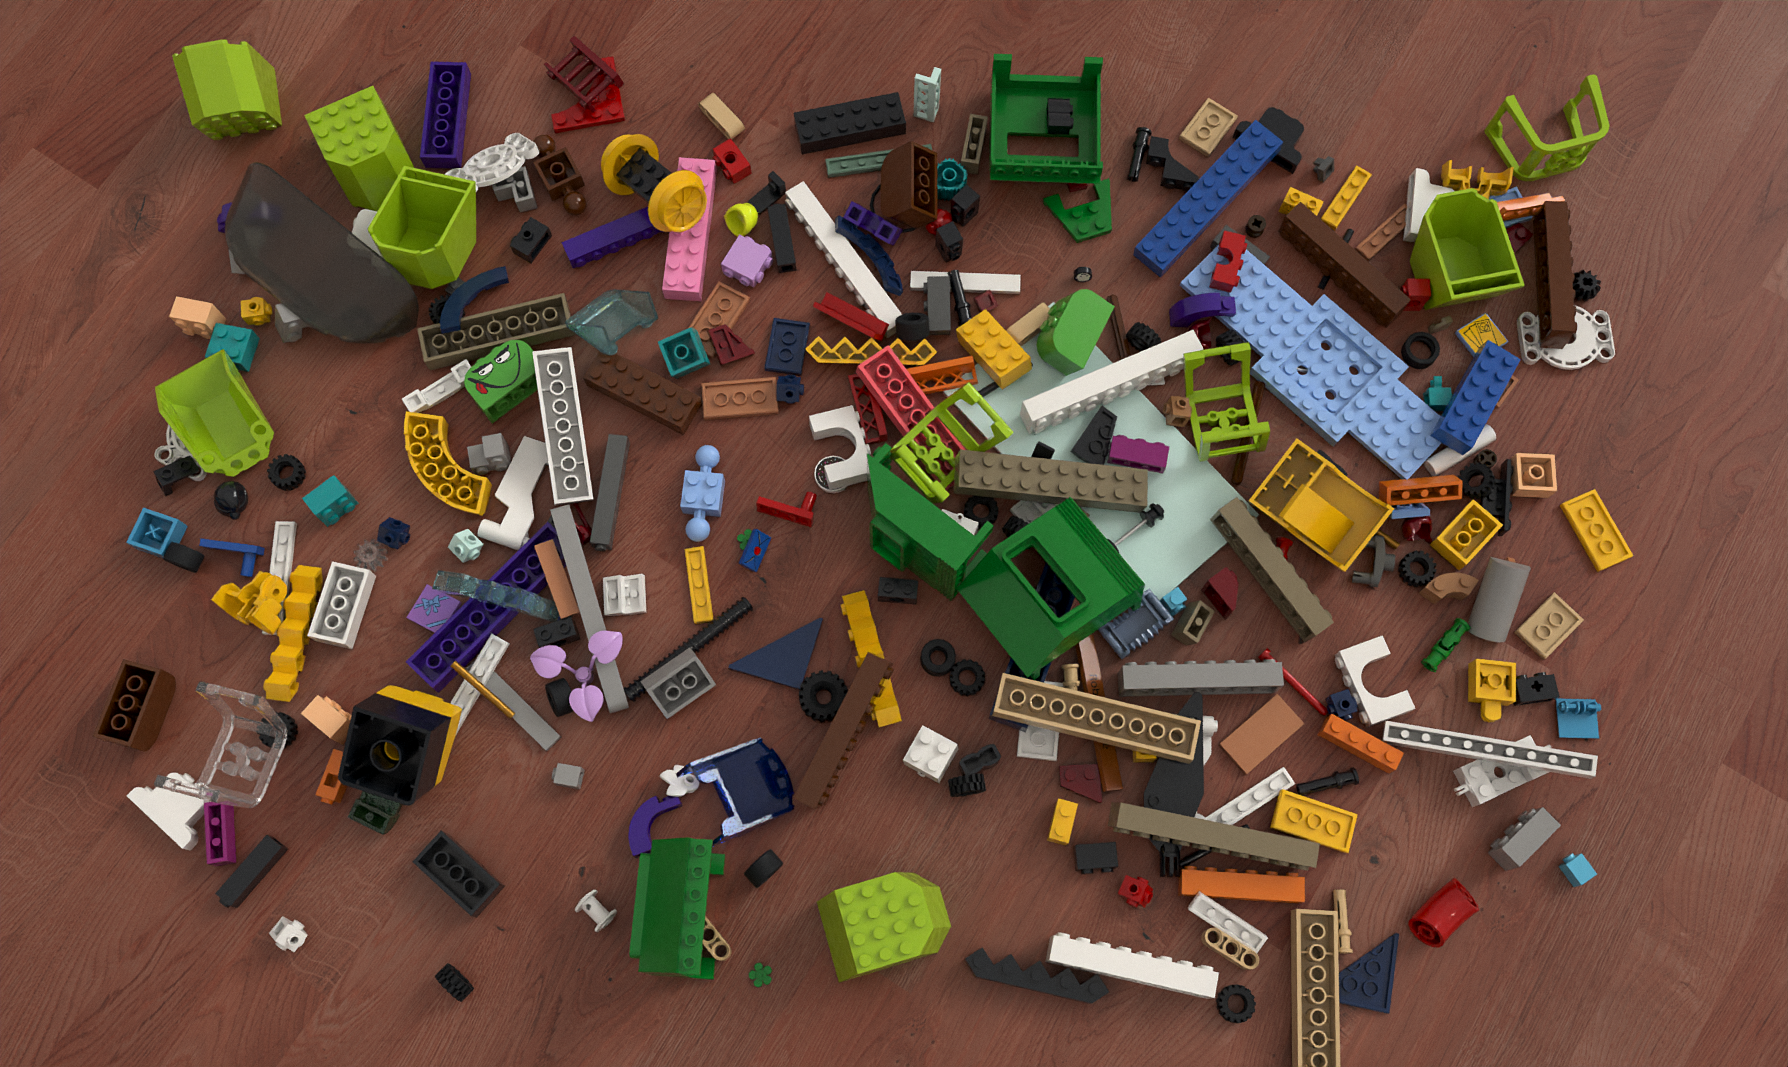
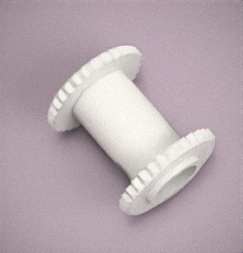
(596, 910)

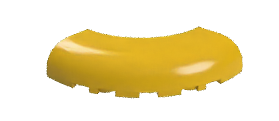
(432, 462)

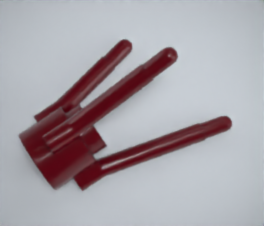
(583, 532)

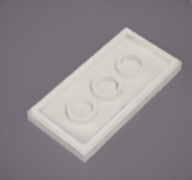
(1039, 742)

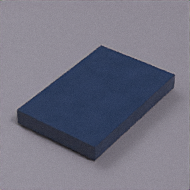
(787, 346)

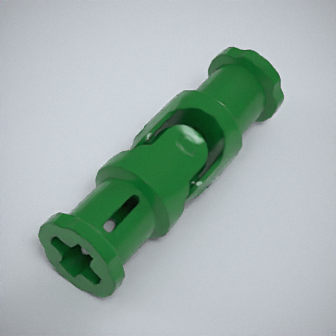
(1445, 645)

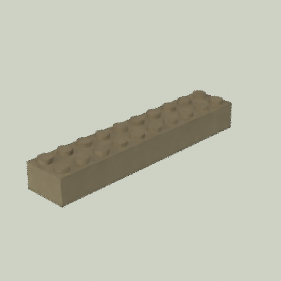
(1050, 481)
(1219, 836)

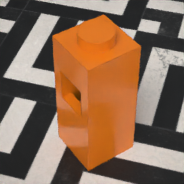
(330, 787)

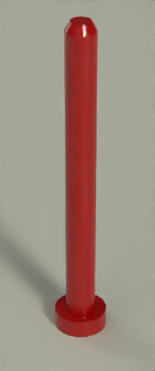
(1296, 685)

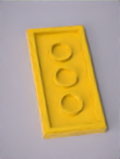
(1316, 518)
(1596, 530)
(1313, 821)

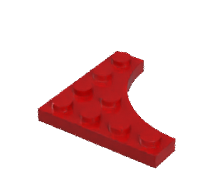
(607, 107)

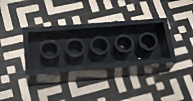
(850, 123)

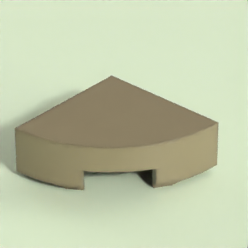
(1446, 322)

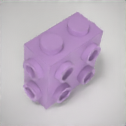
(747, 261)

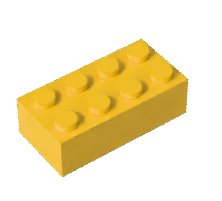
(994, 349)

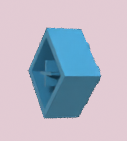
(155, 532)

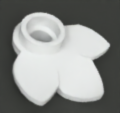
(680, 785)

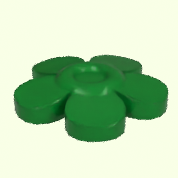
(744, 539)
(761, 974)

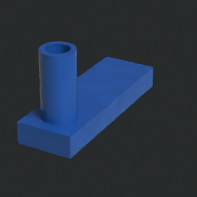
(249, 551)

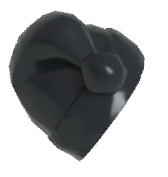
(230, 499)

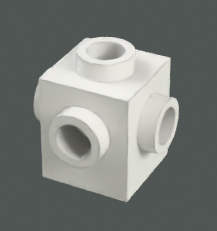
(288, 934)

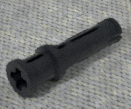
(1140, 146)
(962, 306)
(1336, 781)

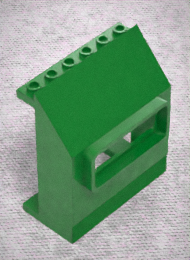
(1020, 108)
(915, 532)
(1084, 564)
(673, 908)

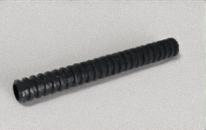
(696, 642)

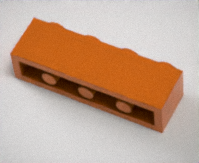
(1420, 490)
(1360, 743)

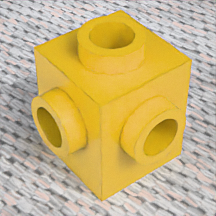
(256, 311)

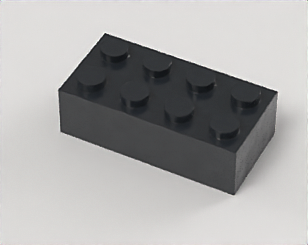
(458, 874)

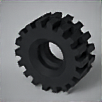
(812, 686)

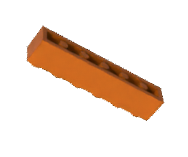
(1242, 885)

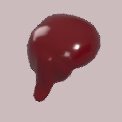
(1203, 332)
(1417, 528)

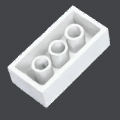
(341, 605)

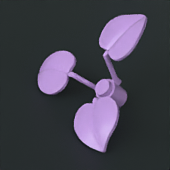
(588, 700)

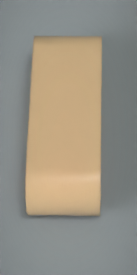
(721, 116)
(1029, 325)
(717, 941)
(1239, 949)

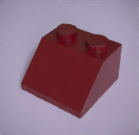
(1222, 592)

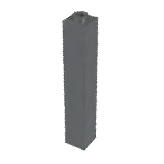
(609, 492)

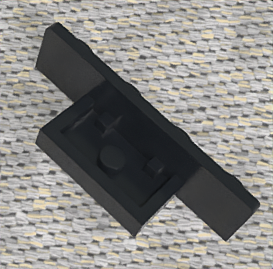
(1499, 502)

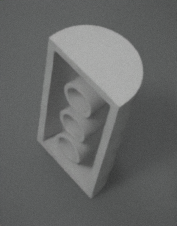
(1498, 599)

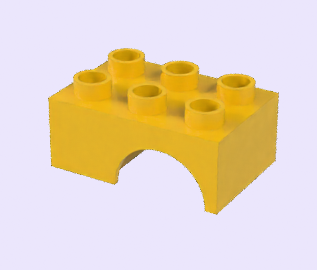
(1306, 466)

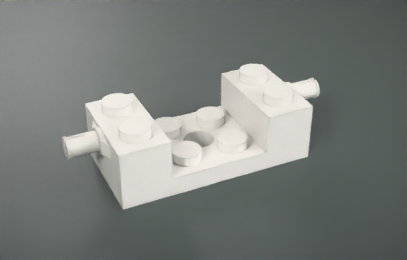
(1481, 783)

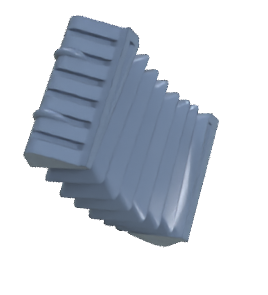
(1136, 626)

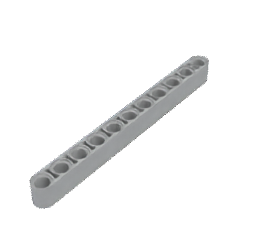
(587, 603)

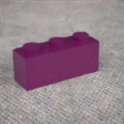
(1138, 454)
(219, 834)

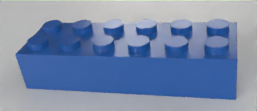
(1475, 397)

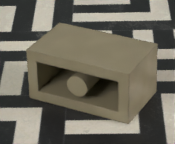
(1193, 623)

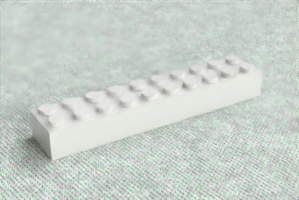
(1107, 383)

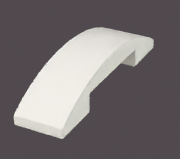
(439, 390)

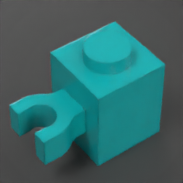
(1437, 396)

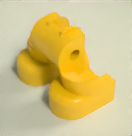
(1488, 183)
(264, 592)

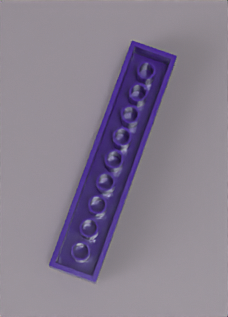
(474, 622)

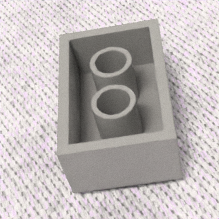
(678, 683)
(1523, 838)

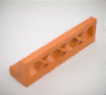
(1524, 206)
(941, 370)

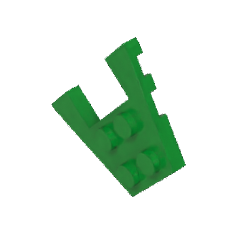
(1088, 219)

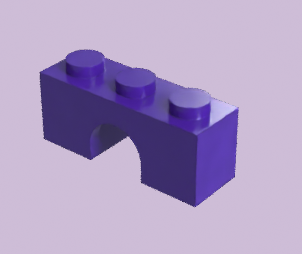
(873, 223)

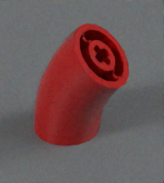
(1443, 914)

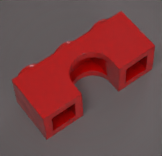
(1231, 247)

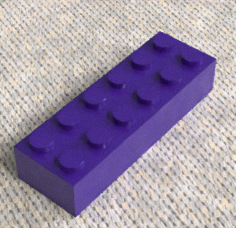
(445, 115)

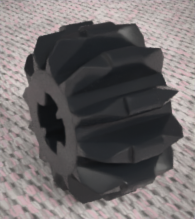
(1585, 285)

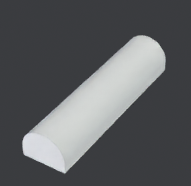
(1448, 457)

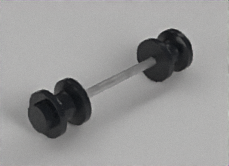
(1149, 517)

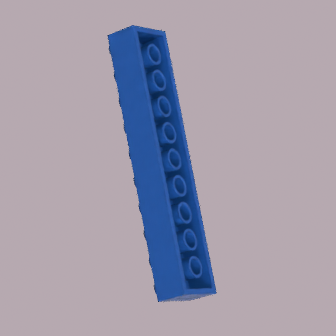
(1208, 198)

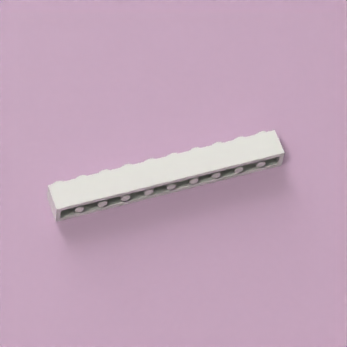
(842, 256)
(1490, 749)

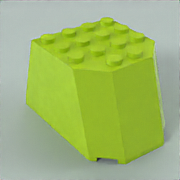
(228, 88)
(360, 146)
(426, 226)
(1464, 250)
(883, 923)

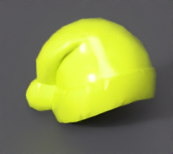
(741, 218)

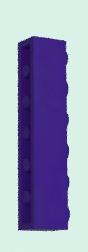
(609, 238)

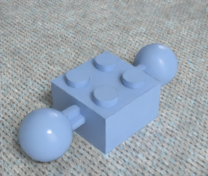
(702, 493)

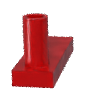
(798, 515)

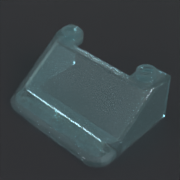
(612, 317)

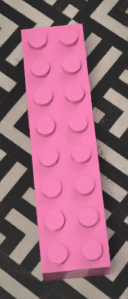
(689, 248)

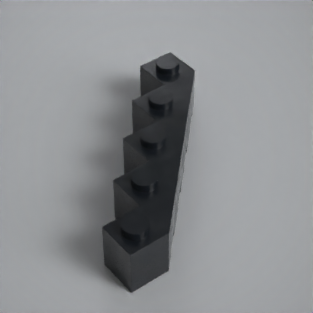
(1036, 978)

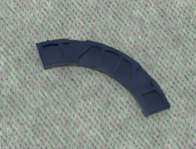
(876, 253)
(463, 295)

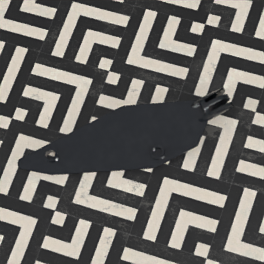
(1177, 788)

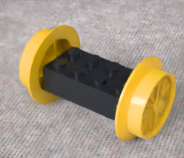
(673, 199)

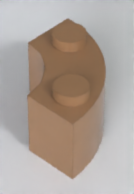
(1449, 585)

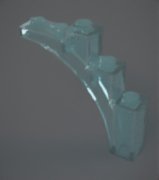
(496, 594)

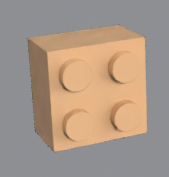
(196, 316)
(1533, 475)
(329, 718)

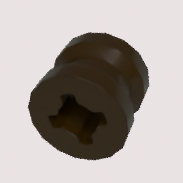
(1253, 230)
(1488, 456)

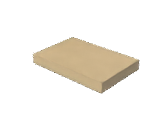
(1208, 127)
(1549, 626)

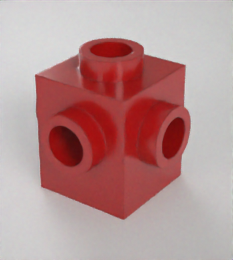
(1136, 891)

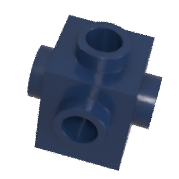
(789, 388)
(393, 533)
(1342, 704)

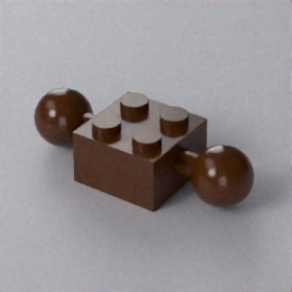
(559, 174)

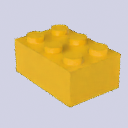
(1466, 535)

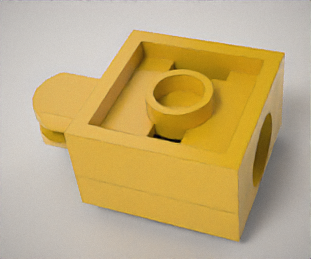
(1491, 685)

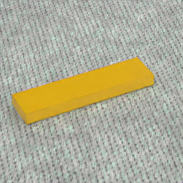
(1346, 197)
(699, 585)

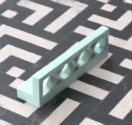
(931, 98)

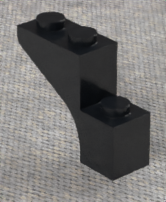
(1173, 174)

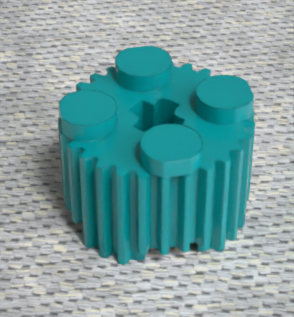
(950, 179)

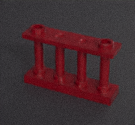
(589, 58)

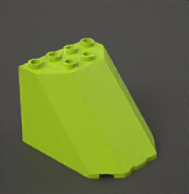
(216, 416)

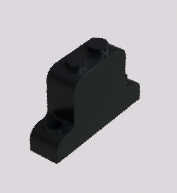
(1286, 129)

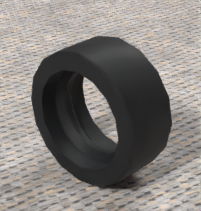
(1427, 339)

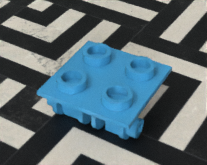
(1577, 718)

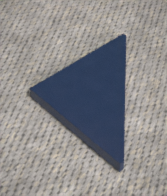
(784, 659)
(1370, 978)

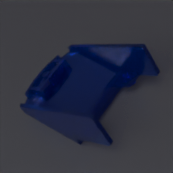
(749, 784)

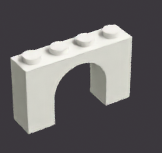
(843, 423)
(1371, 708)

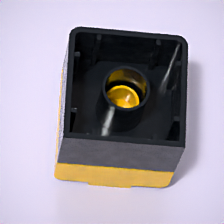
(398, 744)

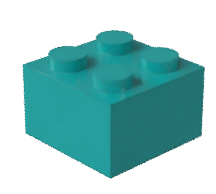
(237, 342)
(684, 353)
(330, 501)

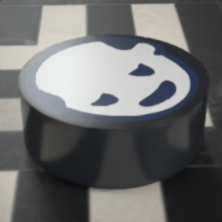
(1082, 274)

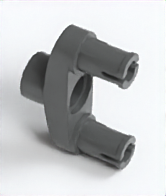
(1381, 563)

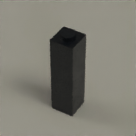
(782, 238)
(251, 872)

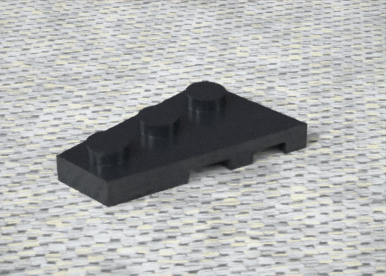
(1095, 440)

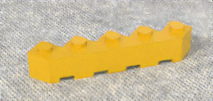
(847, 353)
(293, 632)
(866, 640)

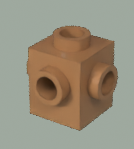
(1177, 411)

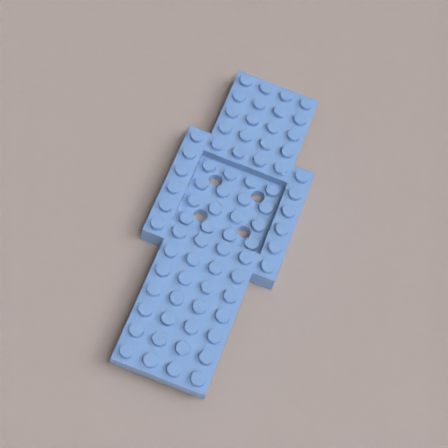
(1290, 334)

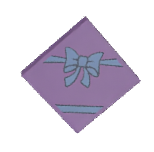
(433, 609)

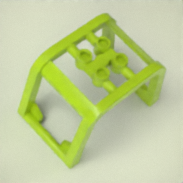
(1560, 160)
(1258, 431)
(905, 459)

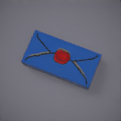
(754, 550)

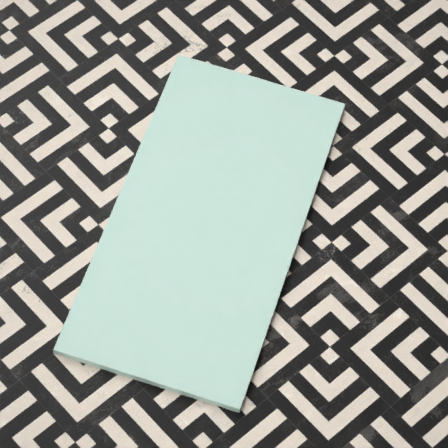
(1186, 490)

